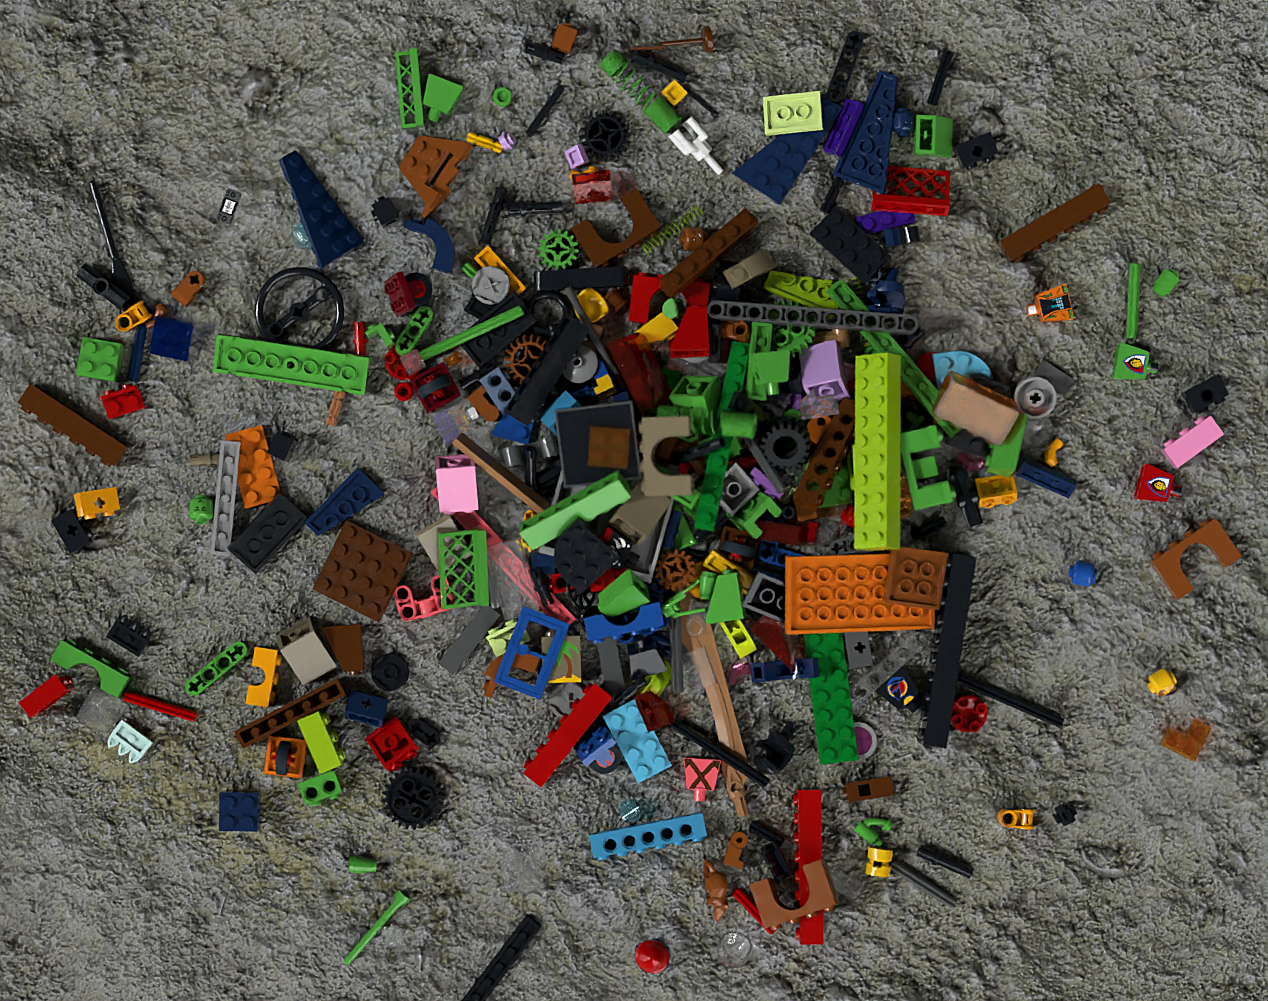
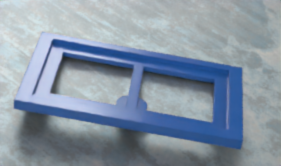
(514, 646)

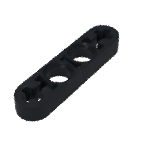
(846, 67)

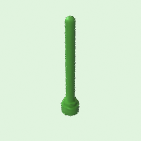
(400, 899)

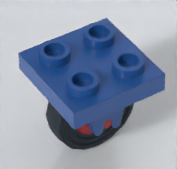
(599, 750)

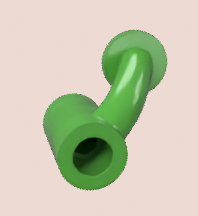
(870, 835)

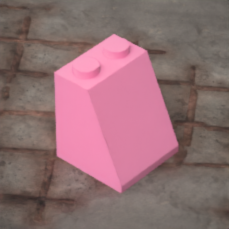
(456, 483)

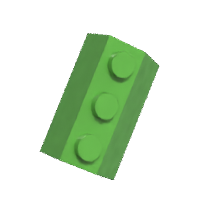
(1004, 458)

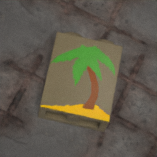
(568, 662)

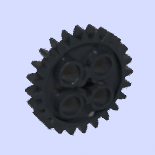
(420, 782)

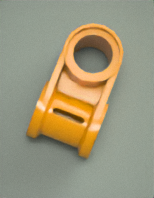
(134, 316)
(1020, 818)

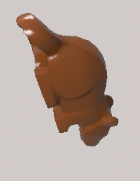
(717, 886)

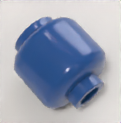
(1083, 573)

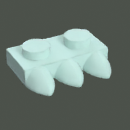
(129, 740)

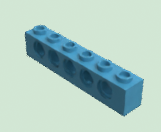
(697, 833)

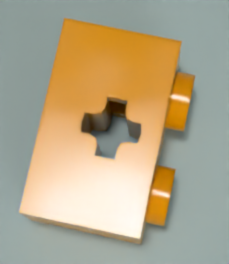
(108, 502)

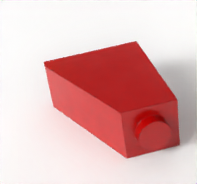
(692, 334)

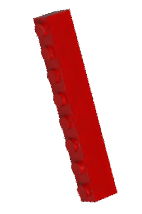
(809, 850)

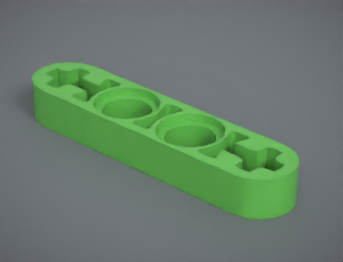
(215, 666)

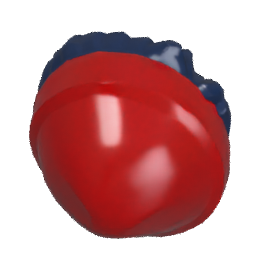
(652, 956)

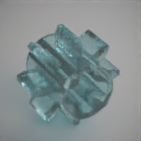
(629, 811)

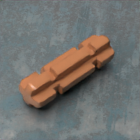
(335, 408)

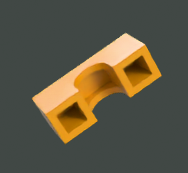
(268, 660)

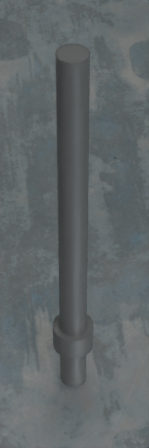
(613, 371)

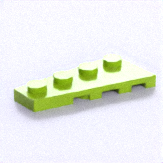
(804, 290)

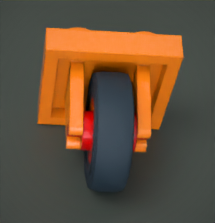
(285, 756)

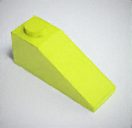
(738, 637)

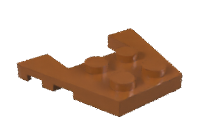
(425, 160)

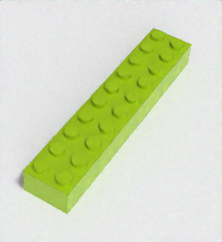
(877, 451)

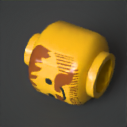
(1162, 682)

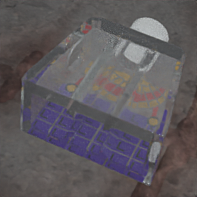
(453, 422)

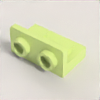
(500, 638)

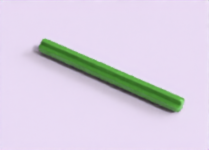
(471, 332)

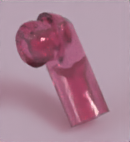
(973, 464)
(739, 670)

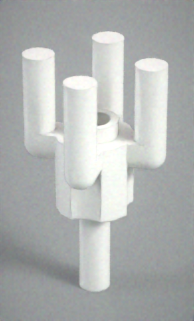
(696, 144)

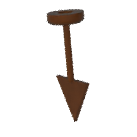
(706, 40)

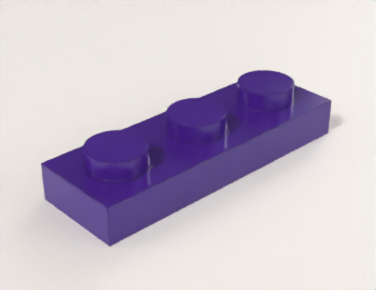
(843, 127)
(883, 220)

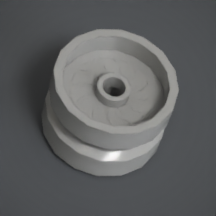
(1046, 396)

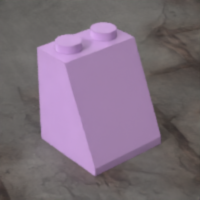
(824, 370)

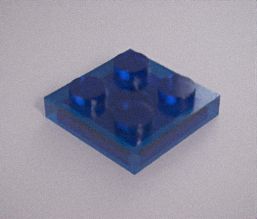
(171, 338)

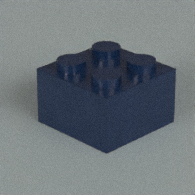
(239, 810)

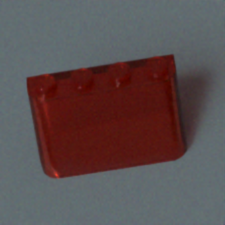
(640, 371)

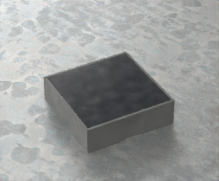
(574, 436)

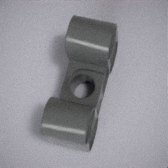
(545, 447)

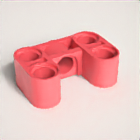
(422, 607)

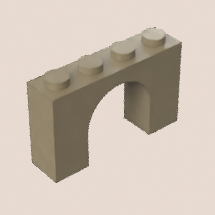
(656, 481)

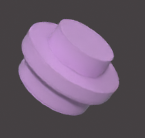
(506, 140)

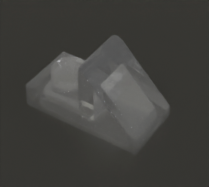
(814, 406)

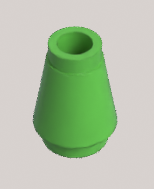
(707, 584)
(361, 864)

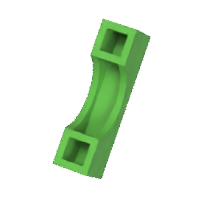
(112, 679)

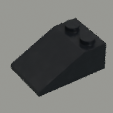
(767, 596)

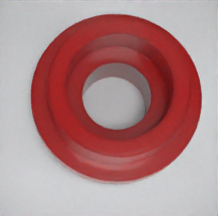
(397, 391)

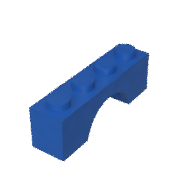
(648, 617)

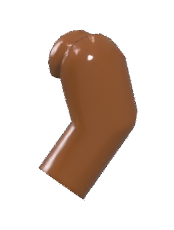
(161, 310)

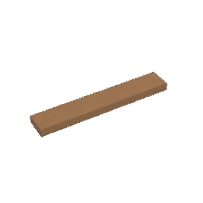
(500, 473)

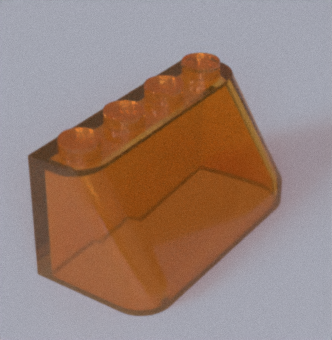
(975, 408)

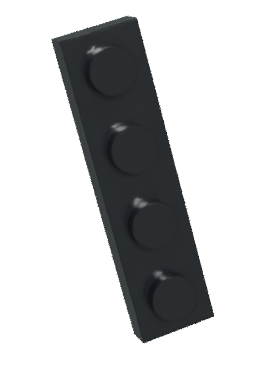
(741, 403)

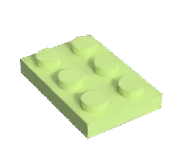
(792, 113)

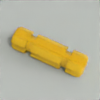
(484, 142)

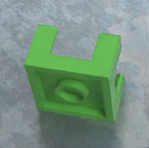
(752, 511)

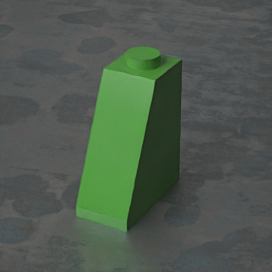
(623, 595)
(726, 598)

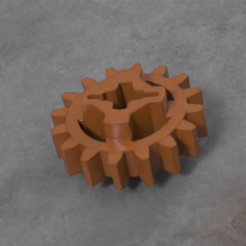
(677, 563)

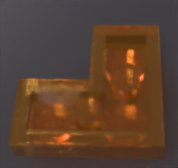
(1188, 745)

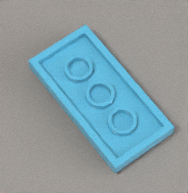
(639, 747)

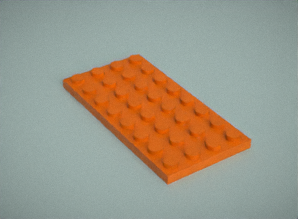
(844, 596)

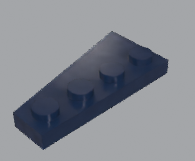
(345, 501)

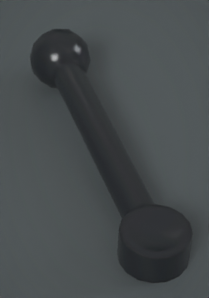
(714, 113)

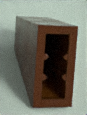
(347, 646)

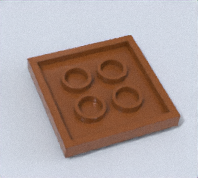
(915, 577)

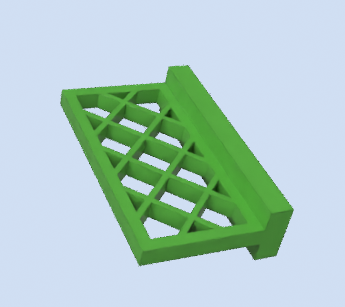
(478, 565)

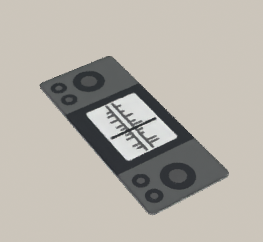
(228, 206)

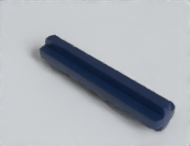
(137, 353)

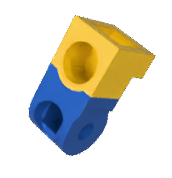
(605, 385)

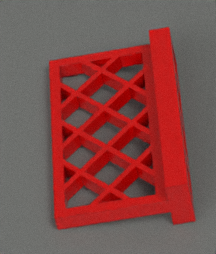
(910, 202)

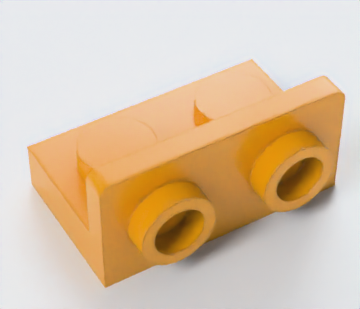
(996, 490)

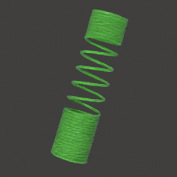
(659, 110)
(731, 422)

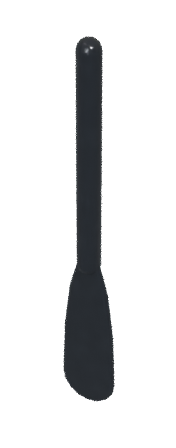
(119, 272)

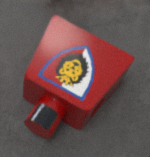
(1155, 485)

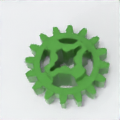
(558, 241)

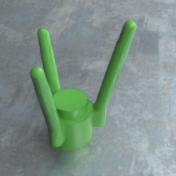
(672, 605)

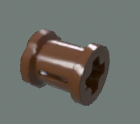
(616, 299)

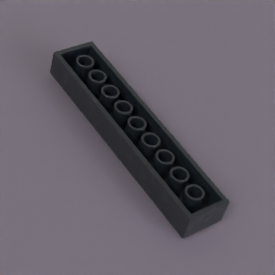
(947, 651)

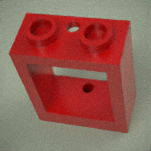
(47, 694)

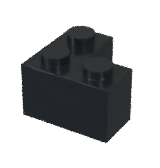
(723, 289)

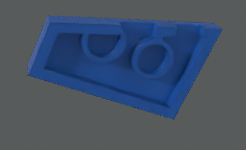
(512, 430)

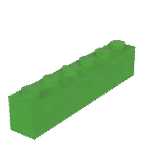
(586, 504)

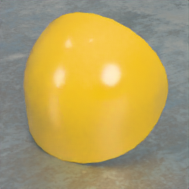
(593, 304)

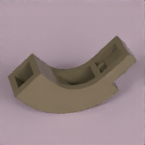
(749, 268)

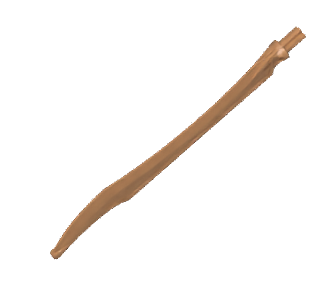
(721, 705)

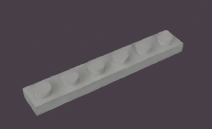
(225, 497)

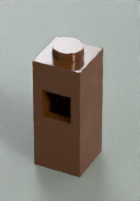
(868, 788)

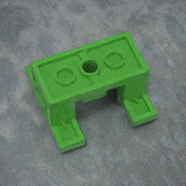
(919, 441)

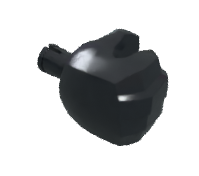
(778, 750)

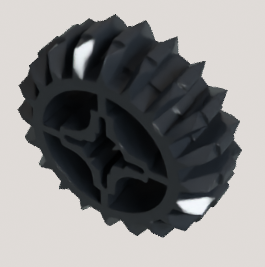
(596, 139)

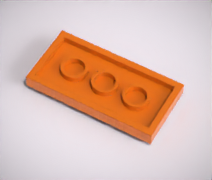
(256, 468)

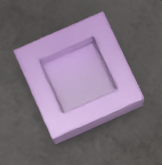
(576, 156)

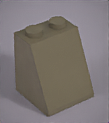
(638, 514)
(429, 539)
(306, 651)

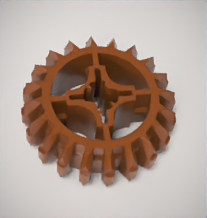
(528, 351)

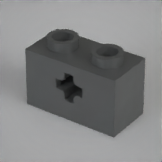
(855, 658)

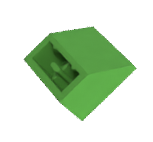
(933, 136)

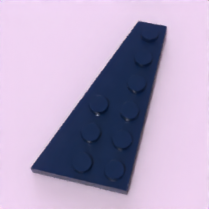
(868, 148)
(782, 160)
(320, 216)

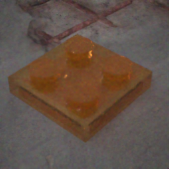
(608, 447)

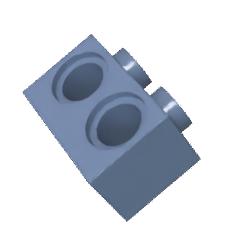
(498, 392)

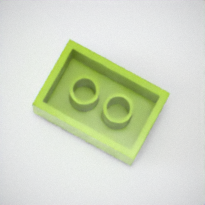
(322, 741)

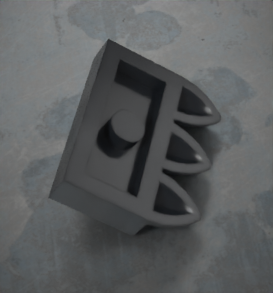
(128, 636)

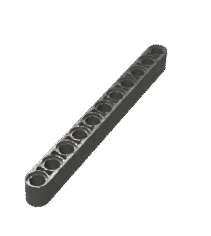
(821, 313)

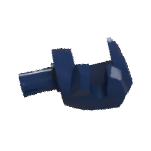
(887, 295)

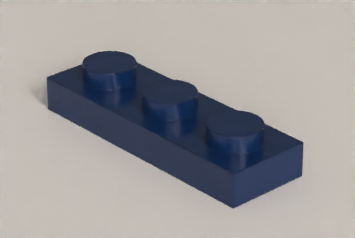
(1046, 478)

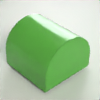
(673, 308)

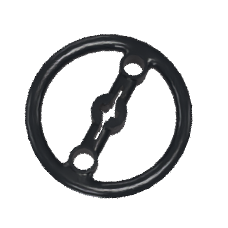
(327, 285)

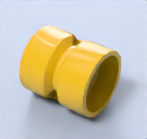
(881, 855)

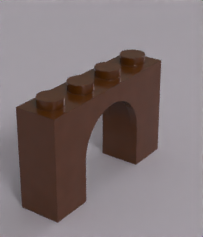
(602, 252)

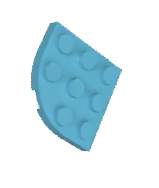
(960, 362)

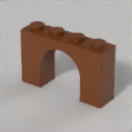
(1168, 562)
(821, 897)

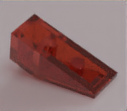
(774, 638)

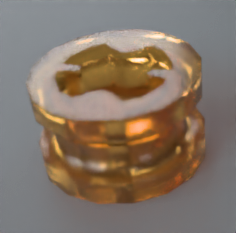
(453, 359)

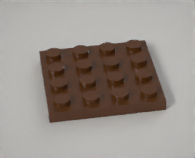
(362, 571)

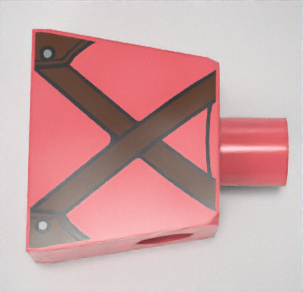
(701, 775)

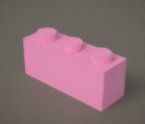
(1191, 441)

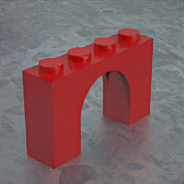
(646, 287)

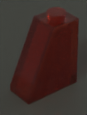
(782, 533)

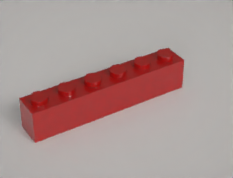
(567, 734)

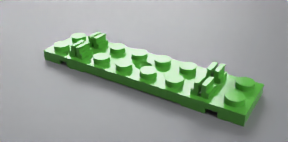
(311, 365)

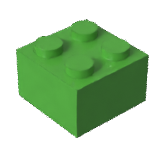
(100, 359)

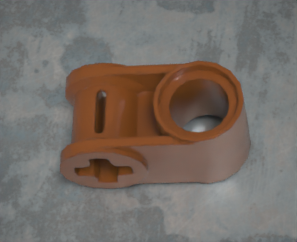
(186, 290)

